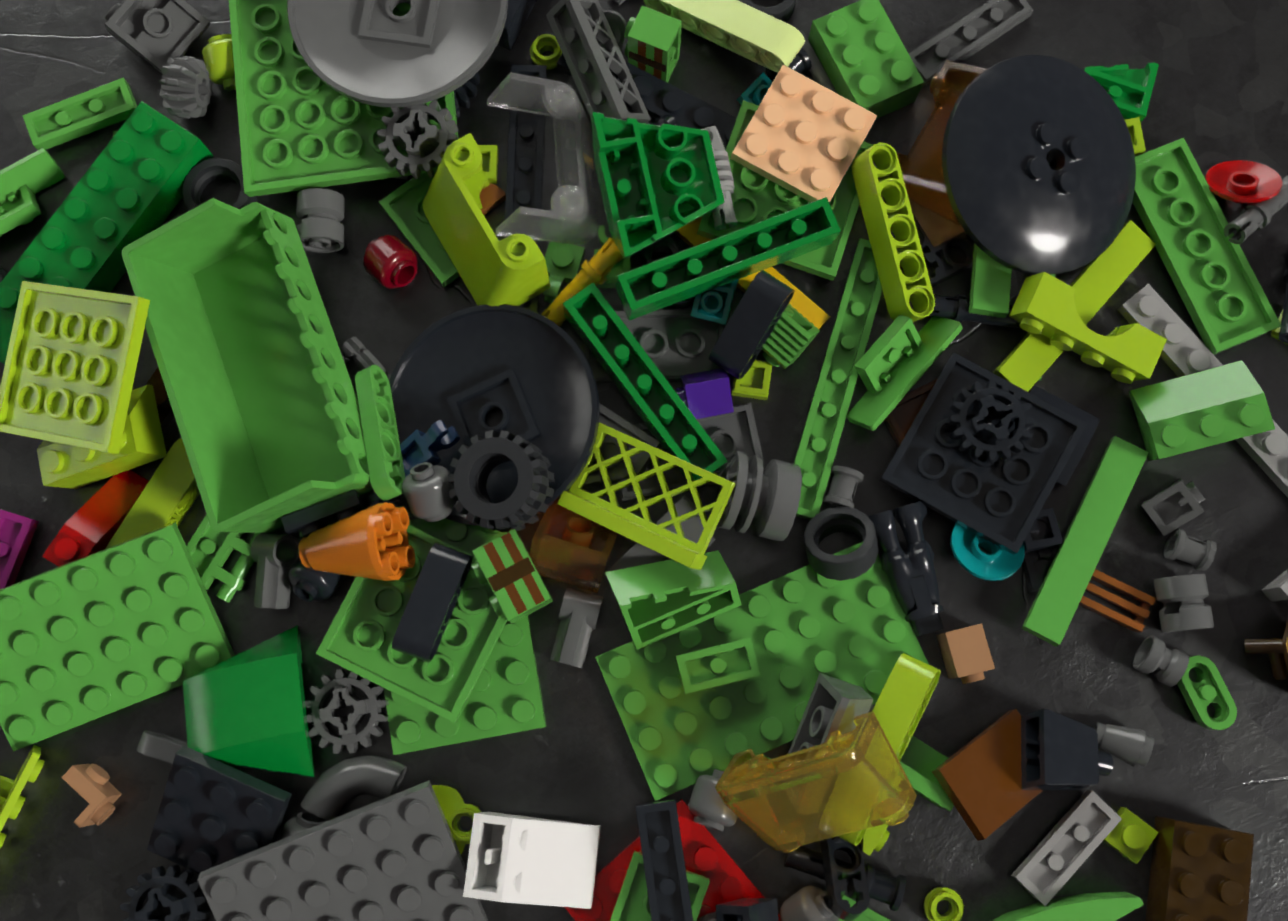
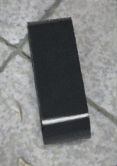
(751, 324)
(432, 602)

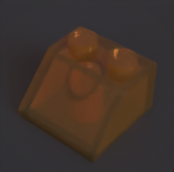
(572, 548)

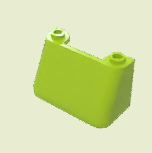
(491, 269)

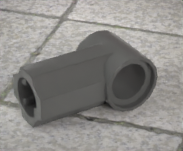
(273, 567)
(578, 617)

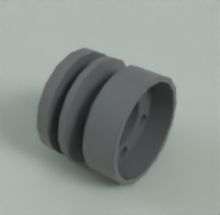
(765, 497)

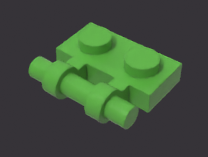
(211, 550)

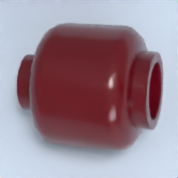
(390, 262)

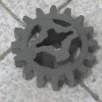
(407, 127)
(348, 727)

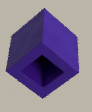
(706, 393)

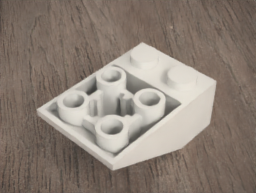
(532, 860)

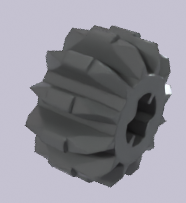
(185, 87)

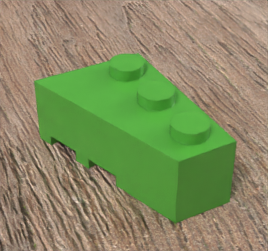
(671, 597)

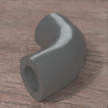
(352, 778)

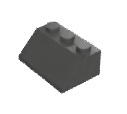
(830, 709)

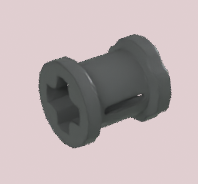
(842, 487)
(1190, 549)

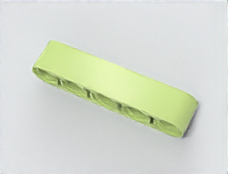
(736, 29)

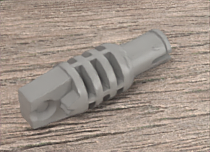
(726, 181)

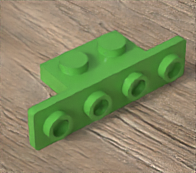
(21, 183)
(897, 364)

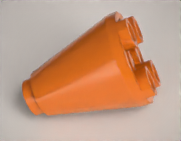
(362, 545)

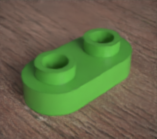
(1205, 690)

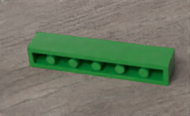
(727, 258)
(641, 381)

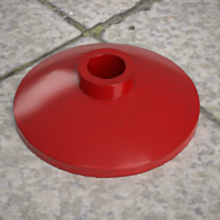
(1243, 181)

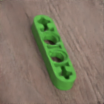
(380, 432)

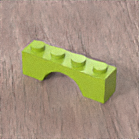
(1050, 309)

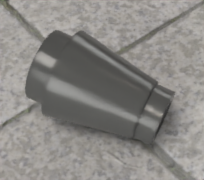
(1125, 743)

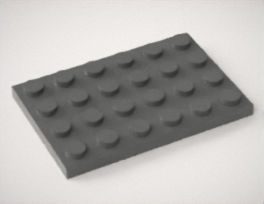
(363, 866)

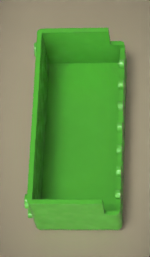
(249, 364)

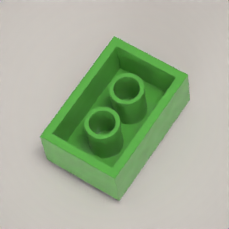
(866, 57)

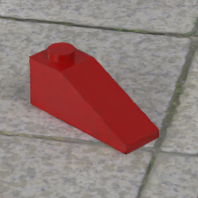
(96, 520)

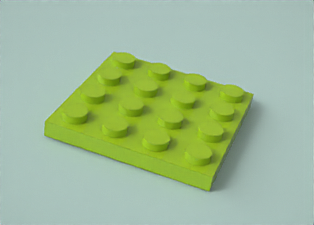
(71, 365)

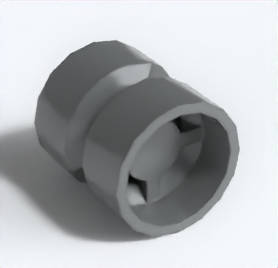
(321, 217)
(1183, 603)

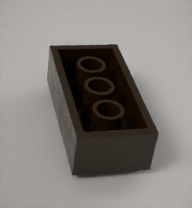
(1199, 872)

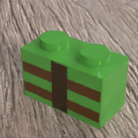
(653, 42)
(511, 576)

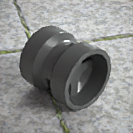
(1164, 663)

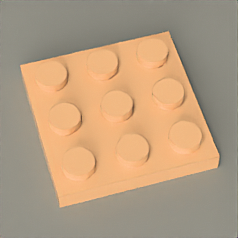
(803, 136)

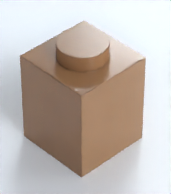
(966, 653)

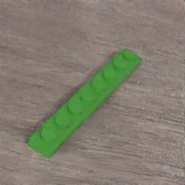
(837, 379)

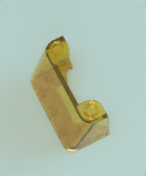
(820, 789)

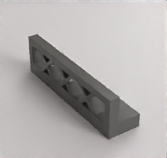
(591, 63)

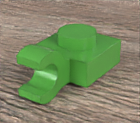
(563, 265)

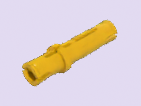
(592, 272)

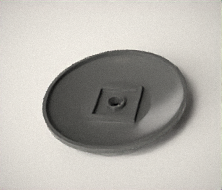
(393, 58)

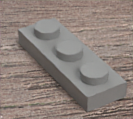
(1066, 847)

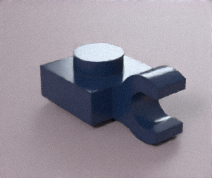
(423, 447)

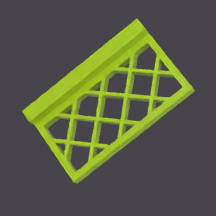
(643, 529)

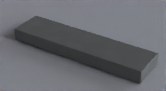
(969, 35)

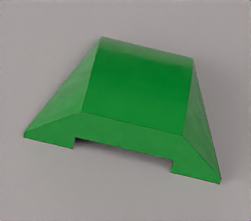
(652, 178)
(253, 708)

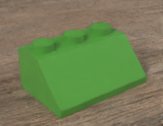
(1200, 410)

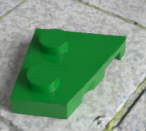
(1127, 87)

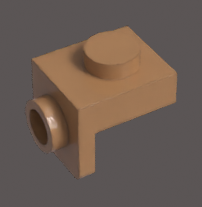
(93, 785)

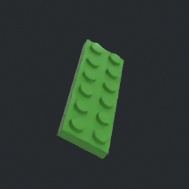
(1191, 241)

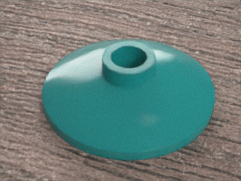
(991, 566)

